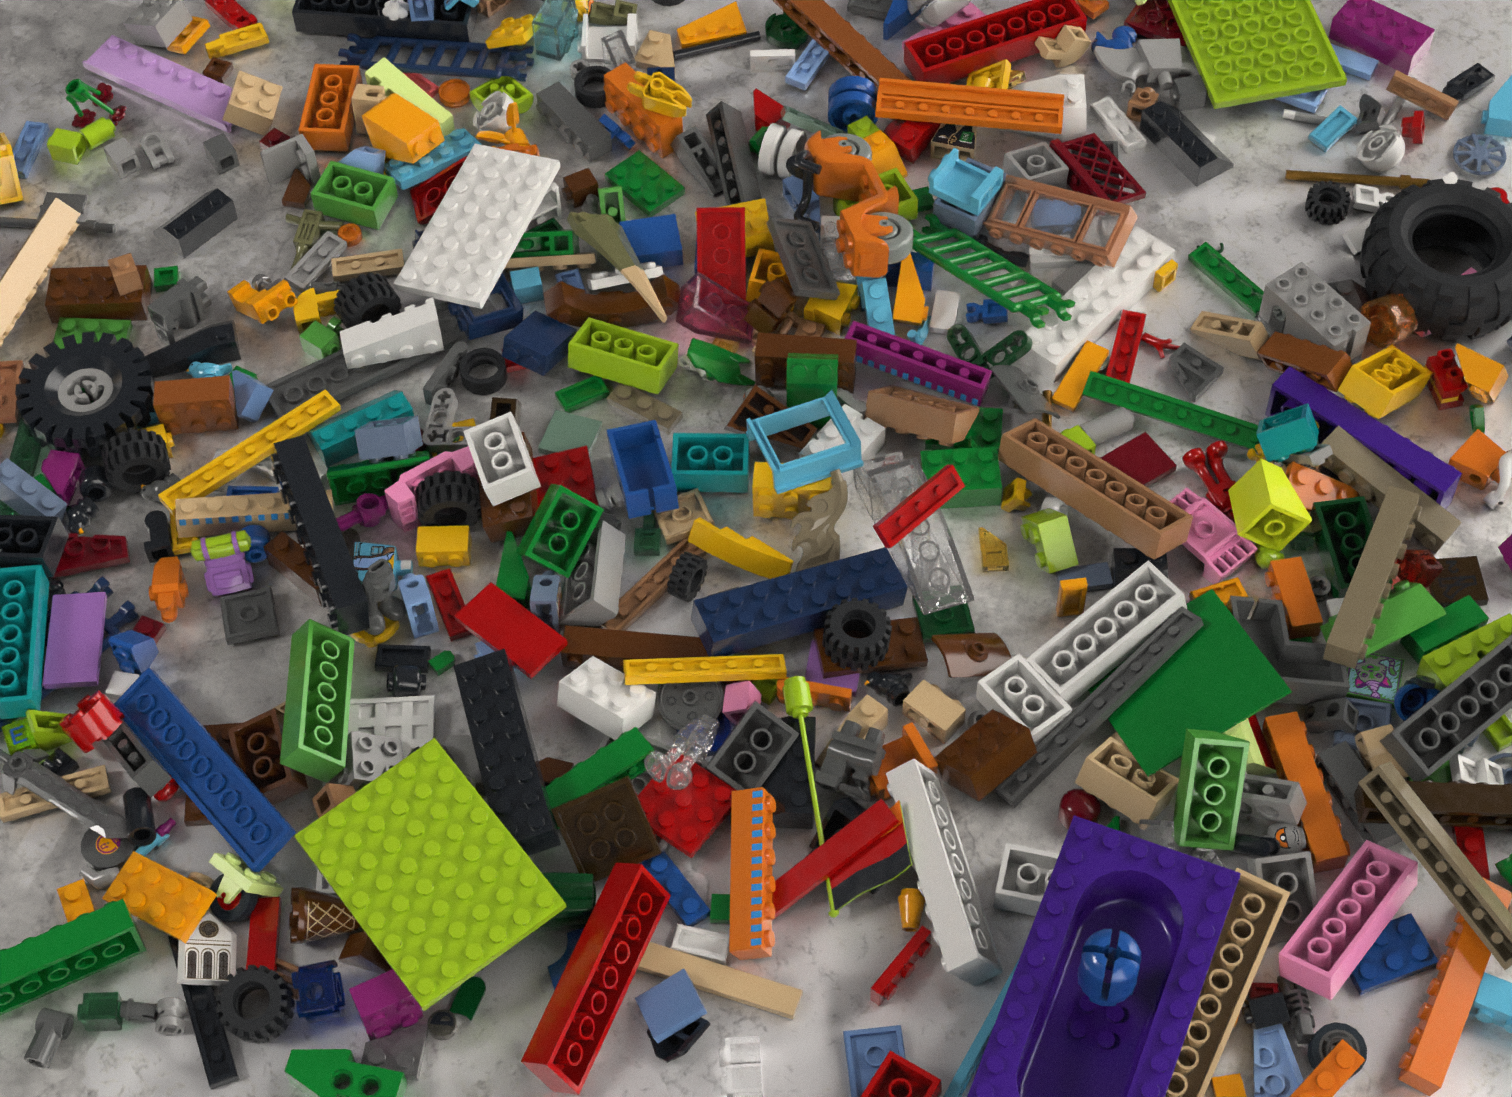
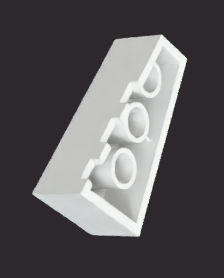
(393, 337)

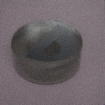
(442, 1024)

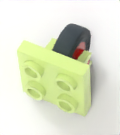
(239, 887)

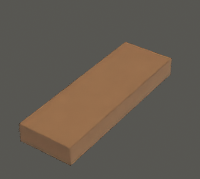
(1422, 95)

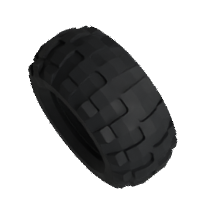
(1450, 217)

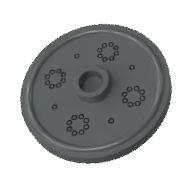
(686, 701)

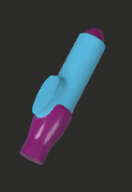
(162, 835)

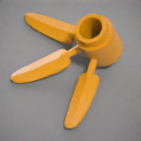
(512, 136)

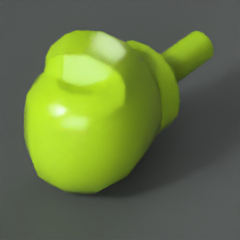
(1265, 555)

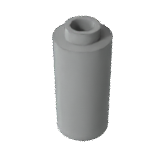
(1109, 425)

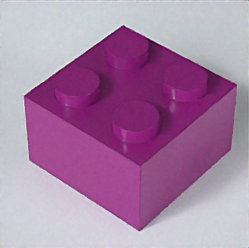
(385, 1005)

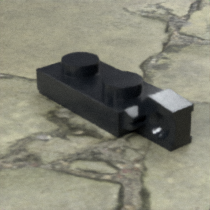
(1468, 82)

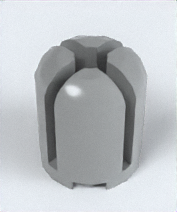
(936, 12)

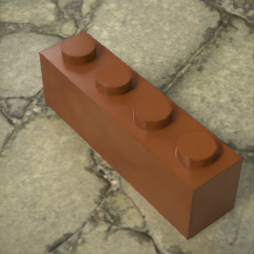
(1315, 361)

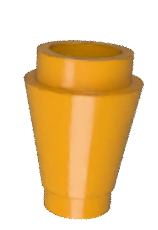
(911, 908)

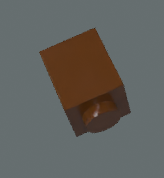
(578, 186)

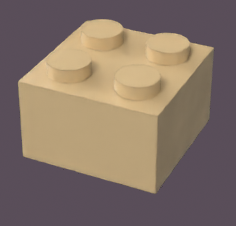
(252, 103)

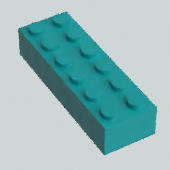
(22, 638)

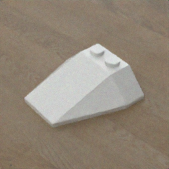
(1074, 105)

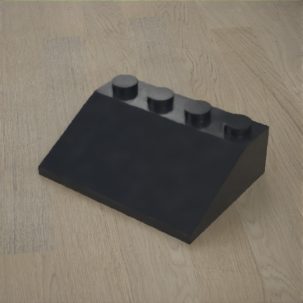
(790, 780)

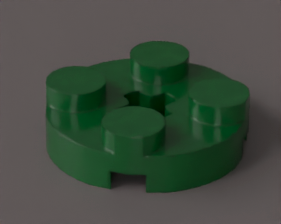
(777, 36)

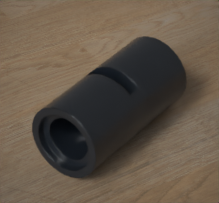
(139, 817)

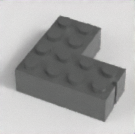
(1296, 662)

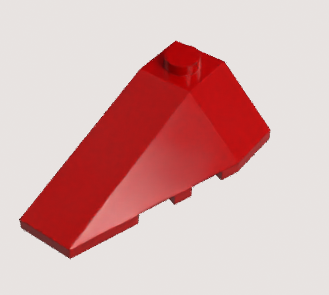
(911, 136)

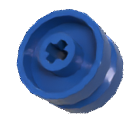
(851, 100)

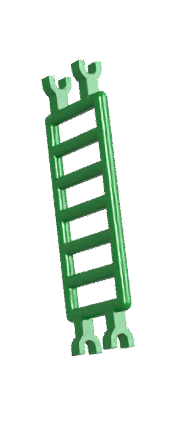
(1028, 307)

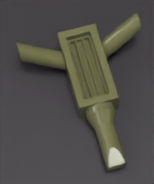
(309, 230)

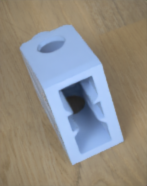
(413, 594)

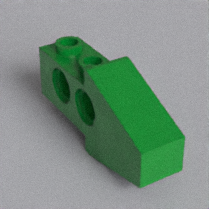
(323, 1070)

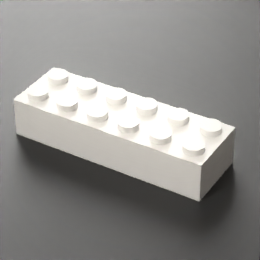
(1107, 632)

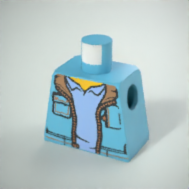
(368, 553)

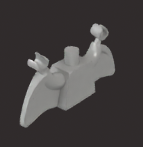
(1151, 58)

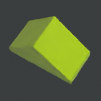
(46, 729)

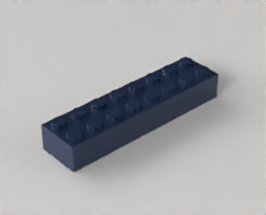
(794, 602)

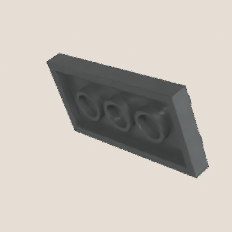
(803, 258)

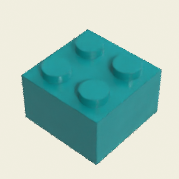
(1288, 433)

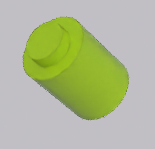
(98, 132)

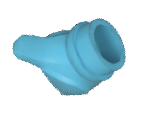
(206, 369)

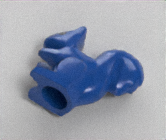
(1122, 38)

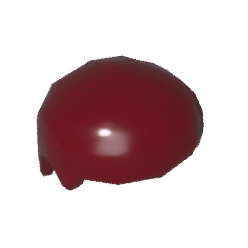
(1080, 804)

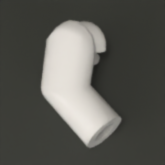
(685, 363)

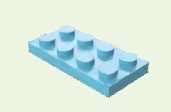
(455, 147)

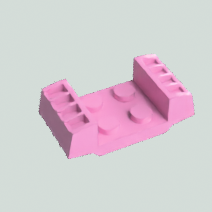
(402, 494)
(1213, 537)

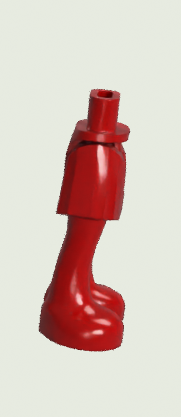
(1213, 456)

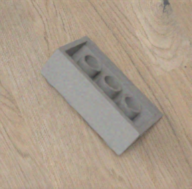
(594, 585)

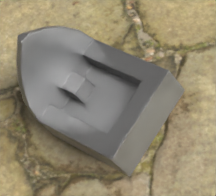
(1370, 114)

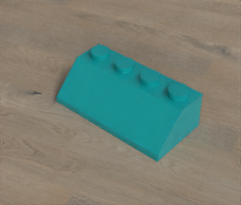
(336, 437)

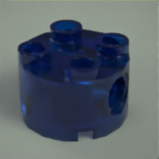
(332, 998)

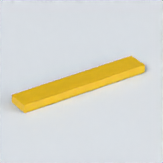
(704, 669)

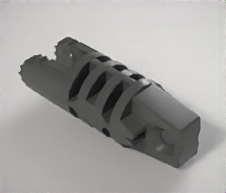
(1298, 1009)

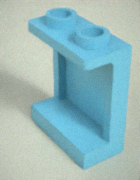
(964, 183)

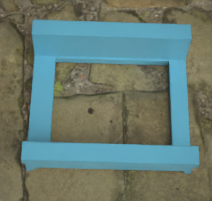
(814, 466)

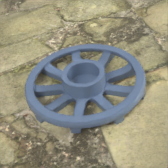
(1479, 154)

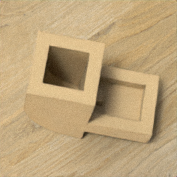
(1066, 48)

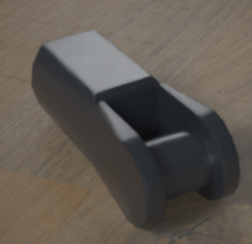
(1255, 845)

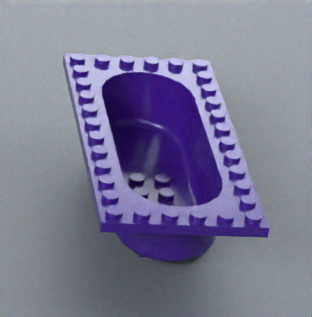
(1048, 1030)

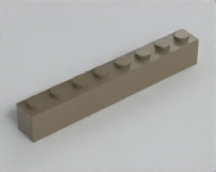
(1372, 578)
(1442, 859)

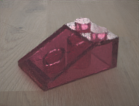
(713, 310)

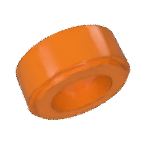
(351, 234)

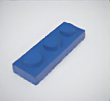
(683, 899)

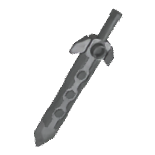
(26, 770)

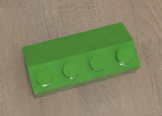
(1403, 612)
(1209, 790)

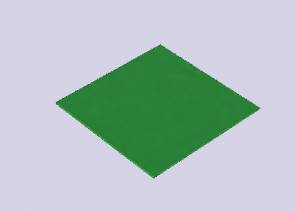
(1203, 686)

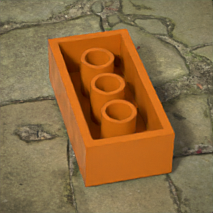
(328, 108)
(653, 128)

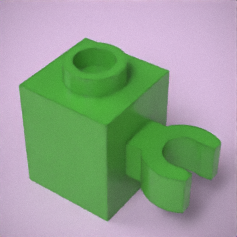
(321, 340)

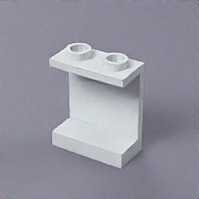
(591, 44)

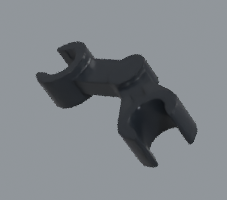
(1018, 258)

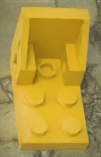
(9, 182)

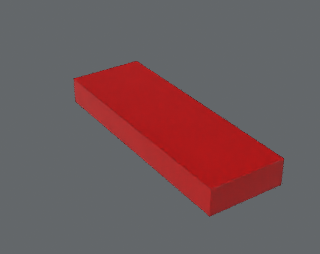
(448, 601)
(264, 933)

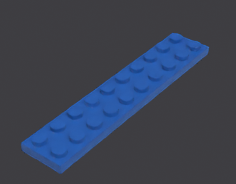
(204, 771)

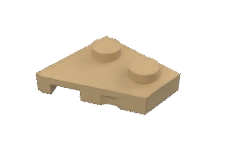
(655, 51)

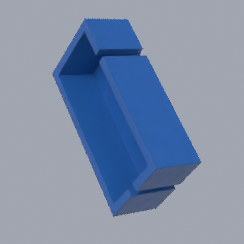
(642, 469)

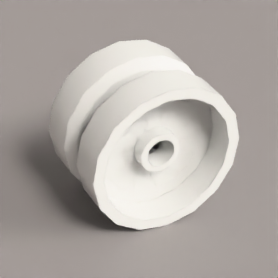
(778, 147)

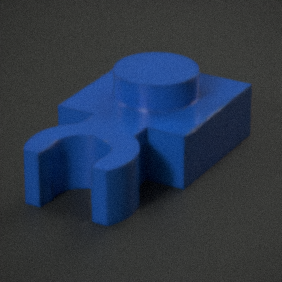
(615, 131)
(990, 312)

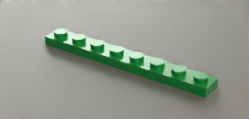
(1171, 410)

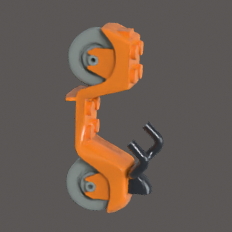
(869, 231)

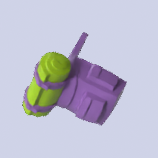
(225, 562)

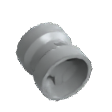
(605, 498)
(170, 1016)

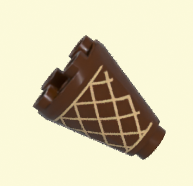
(318, 916)

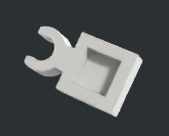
(1368, 198)

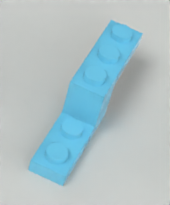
(876, 303)

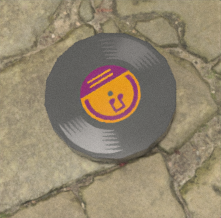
(103, 852)

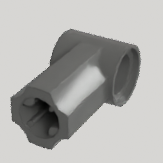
(50, 1030)

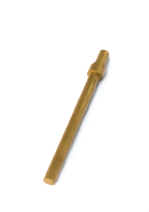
(1403, 181)

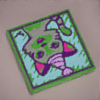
(1375, 678)

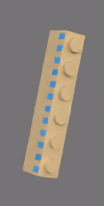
(229, 513)

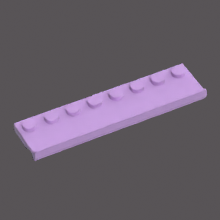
(162, 80)

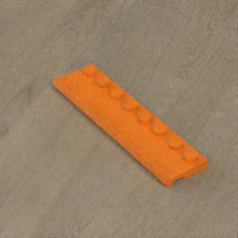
(970, 105)

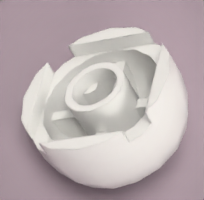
(494, 113)
(1381, 149)

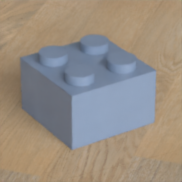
(388, 438)

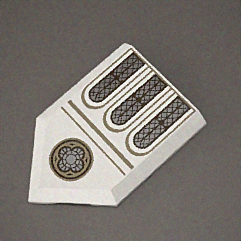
(207, 954)

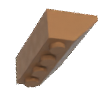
(920, 414)

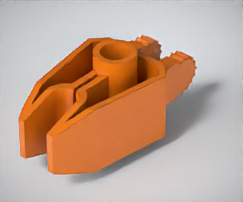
(168, 588)

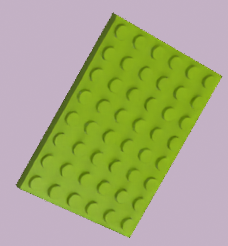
(1257, 48)
(430, 873)

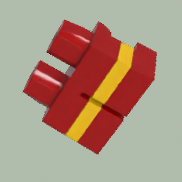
(1446, 381)

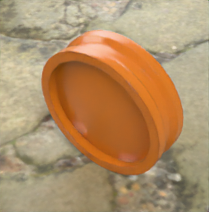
(454, 93)

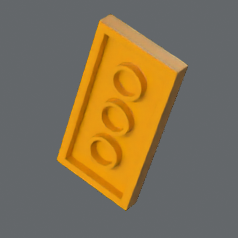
(160, 896)

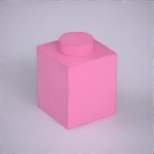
(738, 699)

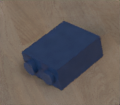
(538, 342)

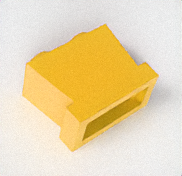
(834, 313)

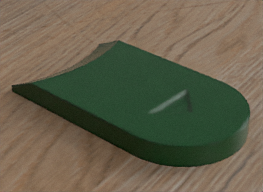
(469, 997)

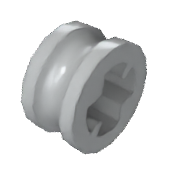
(578, 65)
(1320, 581)

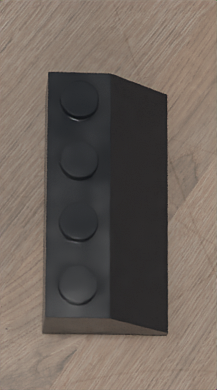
(1183, 143)

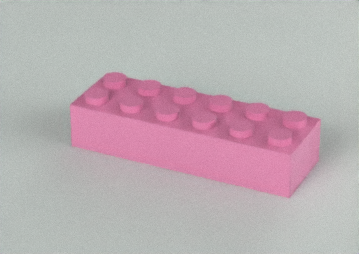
(1348, 919)

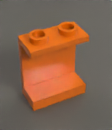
(898, 752)

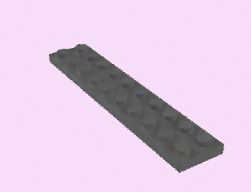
(341, 382)

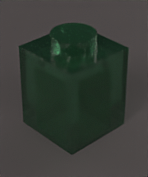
(100, 1011)

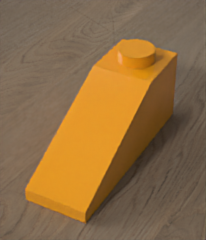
(909, 296)

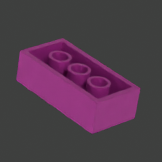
(1381, 34)

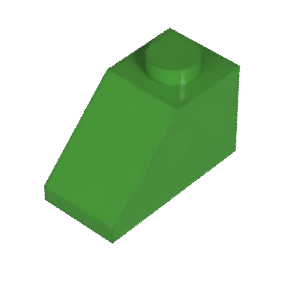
(612, 202)

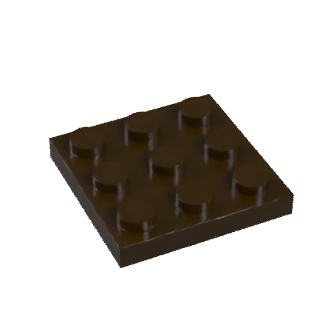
(606, 828)

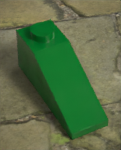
(547, 243)
(513, 574)

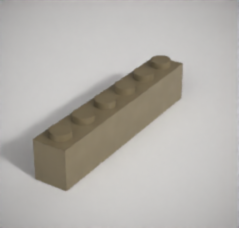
(1371, 479)

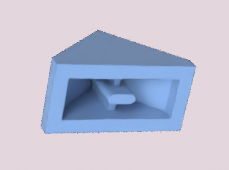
(250, 396)

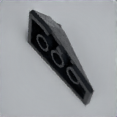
(210, 344)

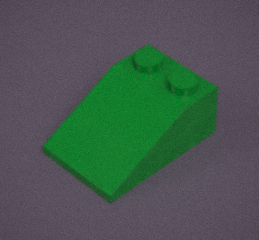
(811, 378)

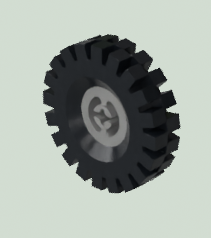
(112, 376)

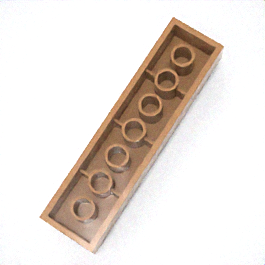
(1095, 488)

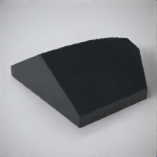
(679, 1042)

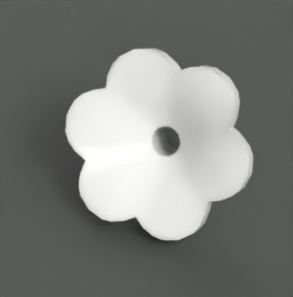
(395, 9)

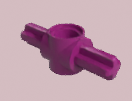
(366, 512)

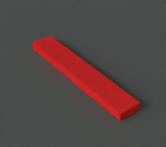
(832, 855)

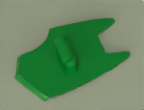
(718, 363)

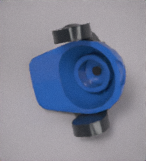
(1414, 695)

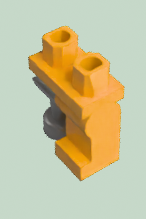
(264, 299)

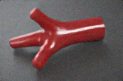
(1159, 344)

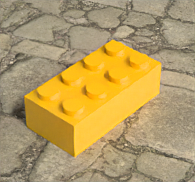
(1384, 382)

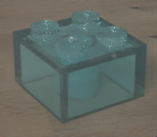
(555, 28)

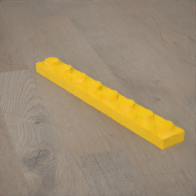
(251, 450)

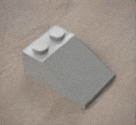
(1294, 874)

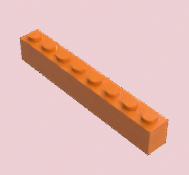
(1447, 1006)

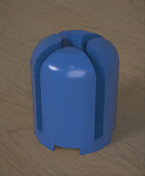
(1122, 962)

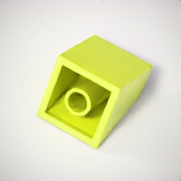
(1267, 507)

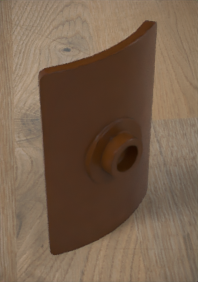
(972, 653)

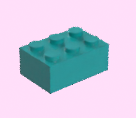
(711, 462)

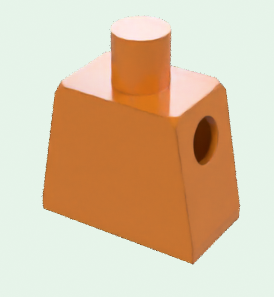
(1478, 461)

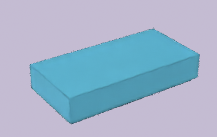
(1332, 128)

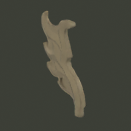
(817, 532)

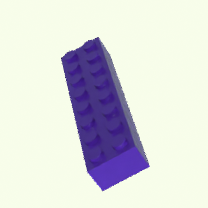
(1329, 410)

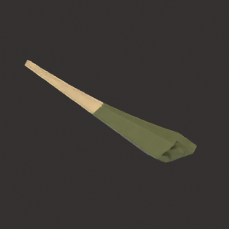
(612, 243)

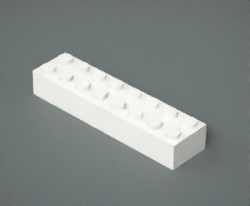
(1098, 304)
(944, 874)

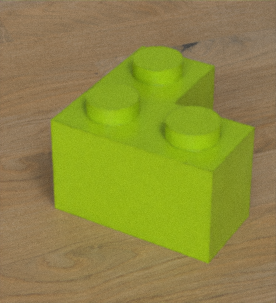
(1052, 537)

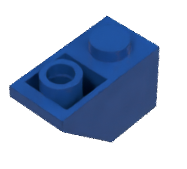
(133, 651)

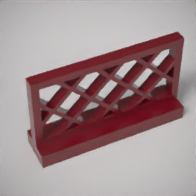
(1082, 179)

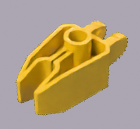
(660, 94)

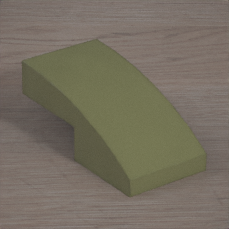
(611, 15)

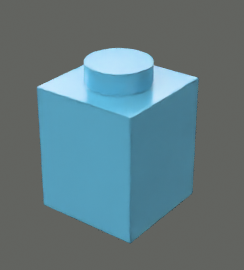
(527, 285)

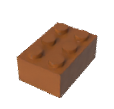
(196, 405)

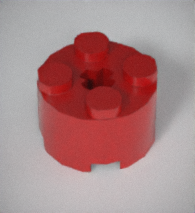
(92, 721)

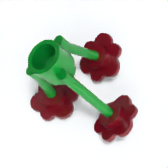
(79, 92)

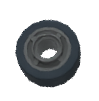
(1330, 1036)

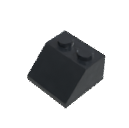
(1128, 560)

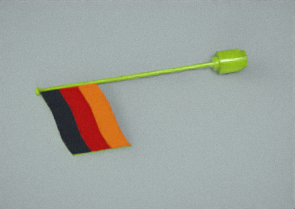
(878, 862)

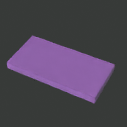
(75, 640)

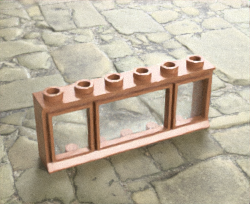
(1061, 221)

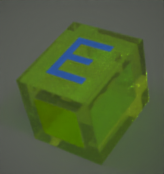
(19, 736)

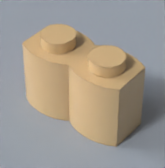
(1372, 750)

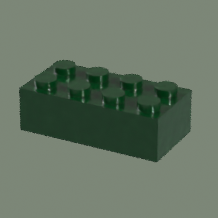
(1340, 535)

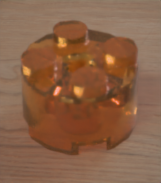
(1390, 320)

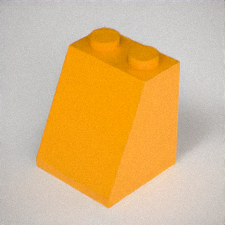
(402, 129)

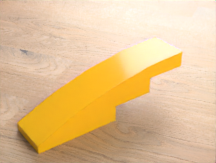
(741, 552)

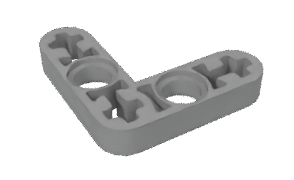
(440, 436)

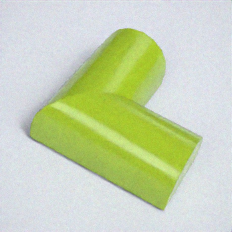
(505, 84)

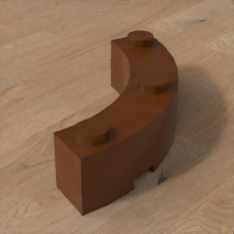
(618, 308)

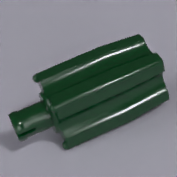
(578, 893)

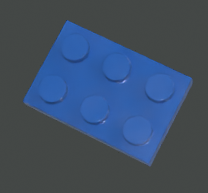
(1394, 956)

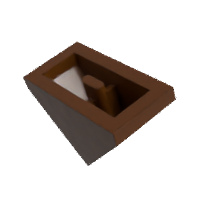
(362, 953)

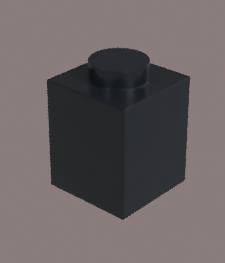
(1265, 1010)

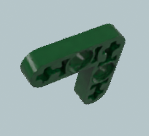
(980, 358)

